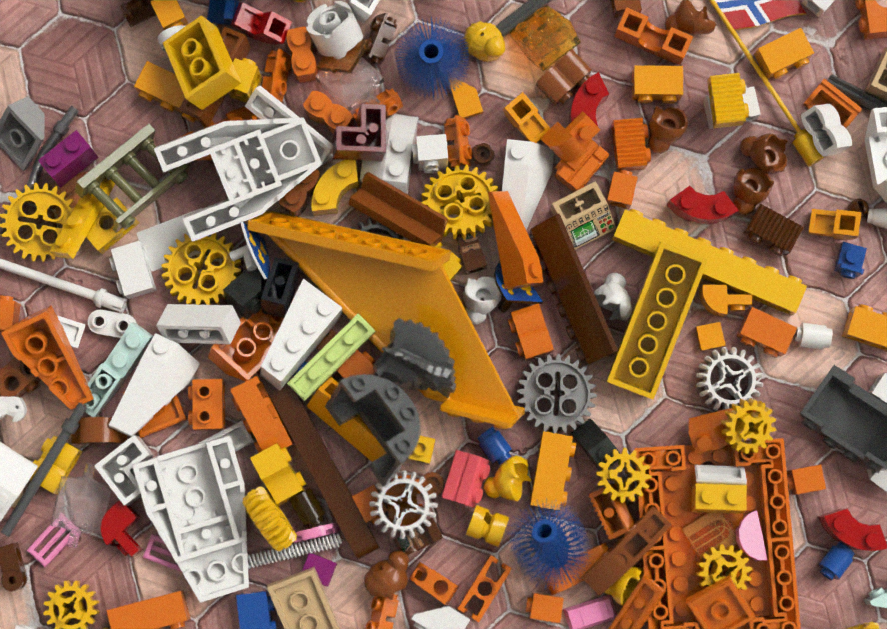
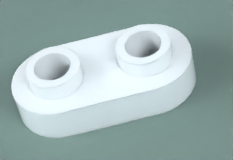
(111, 323)

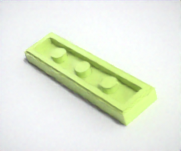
(331, 357)

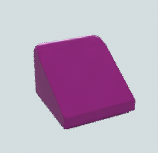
(323, 566)

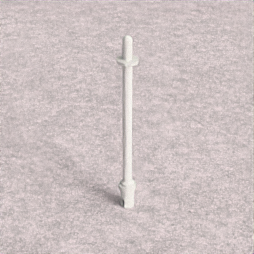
(99, 297)

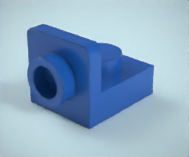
(850, 260)

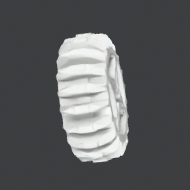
(724, 369)
(410, 483)

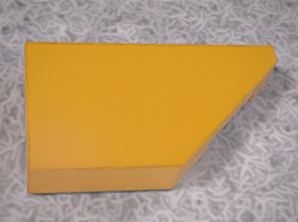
(465, 99)

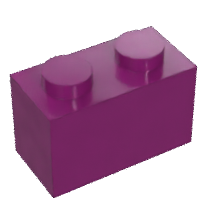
(68, 158)

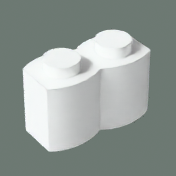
(827, 132)

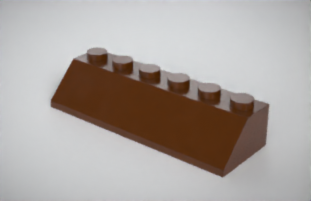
(573, 291)

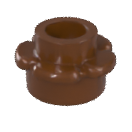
(482, 148)

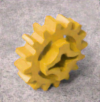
(744, 425)
(624, 463)
(719, 562)
(77, 598)

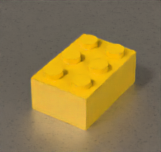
(201, 62)

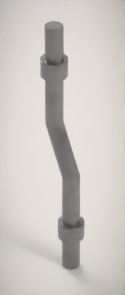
(60, 128)

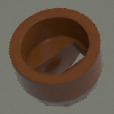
(853, 206)

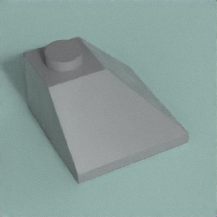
(22, 131)

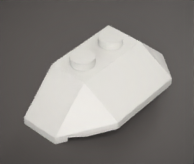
(398, 159)

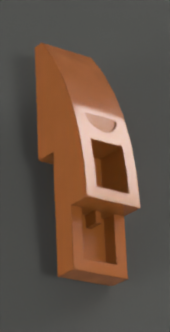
(626, 551)

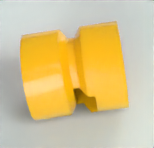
(487, 526)

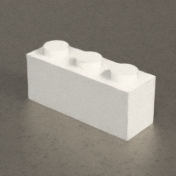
(199, 323)

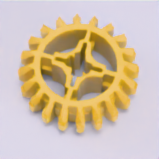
(269, 519)

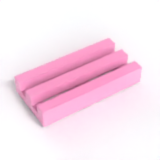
(151, 546)
(39, 556)

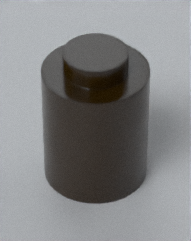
(308, 508)

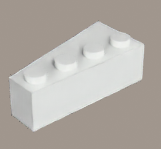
(301, 331)

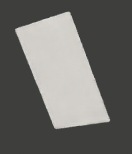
(160, 237)

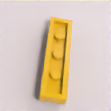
(79, 223)

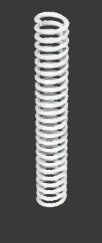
(290, 554)

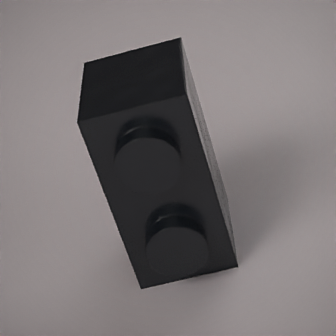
(280, 287)

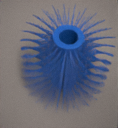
(432, 58)
(550, 544)

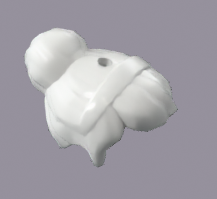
(486, 290)
(614, 297)

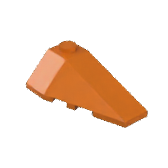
(516, 252)

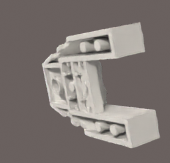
(254, 161)

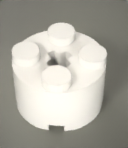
(334, 29)

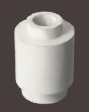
(813, 336)

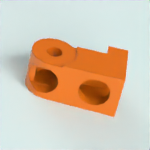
(434, 583)

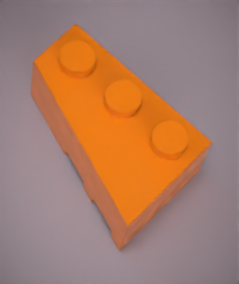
(260, 415)

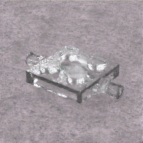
(353, 87)
(80, 504)

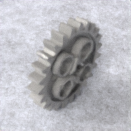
(579, 395)

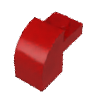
(261, 26)
(115, 526)

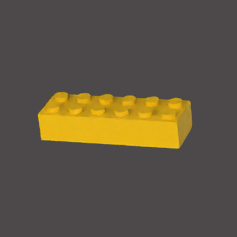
(656, 320)

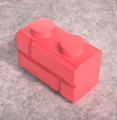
(466, 478)

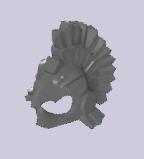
(416, 359)

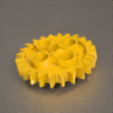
(453, 184)
(44, 200)
(180, 263)

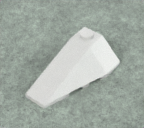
(526, 175)
(158, 377)

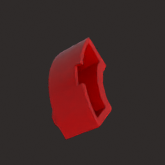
(589, 98)
(702, 208)
(852, 533)

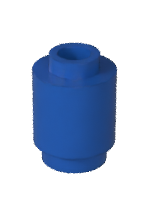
(494, 445)
(836, 561)

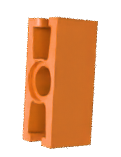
(496, 585)

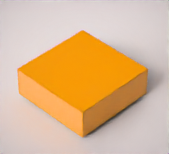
(710, 336)

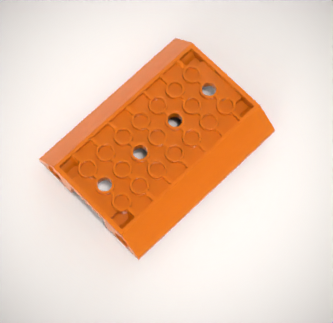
(673, 563)

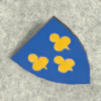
(518, 295)

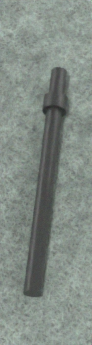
(69, 427)

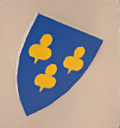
(254, 252)

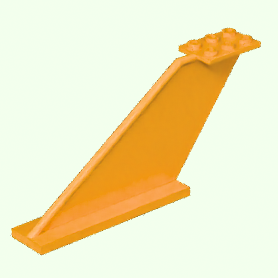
(395, 280)

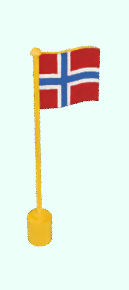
(755, 13)

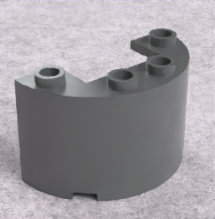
(386, 413)
(849, 419)

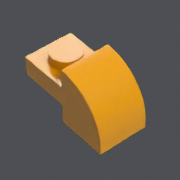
(525, 117)
(836, 224)
(716, 300)

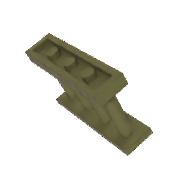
(109, 170)

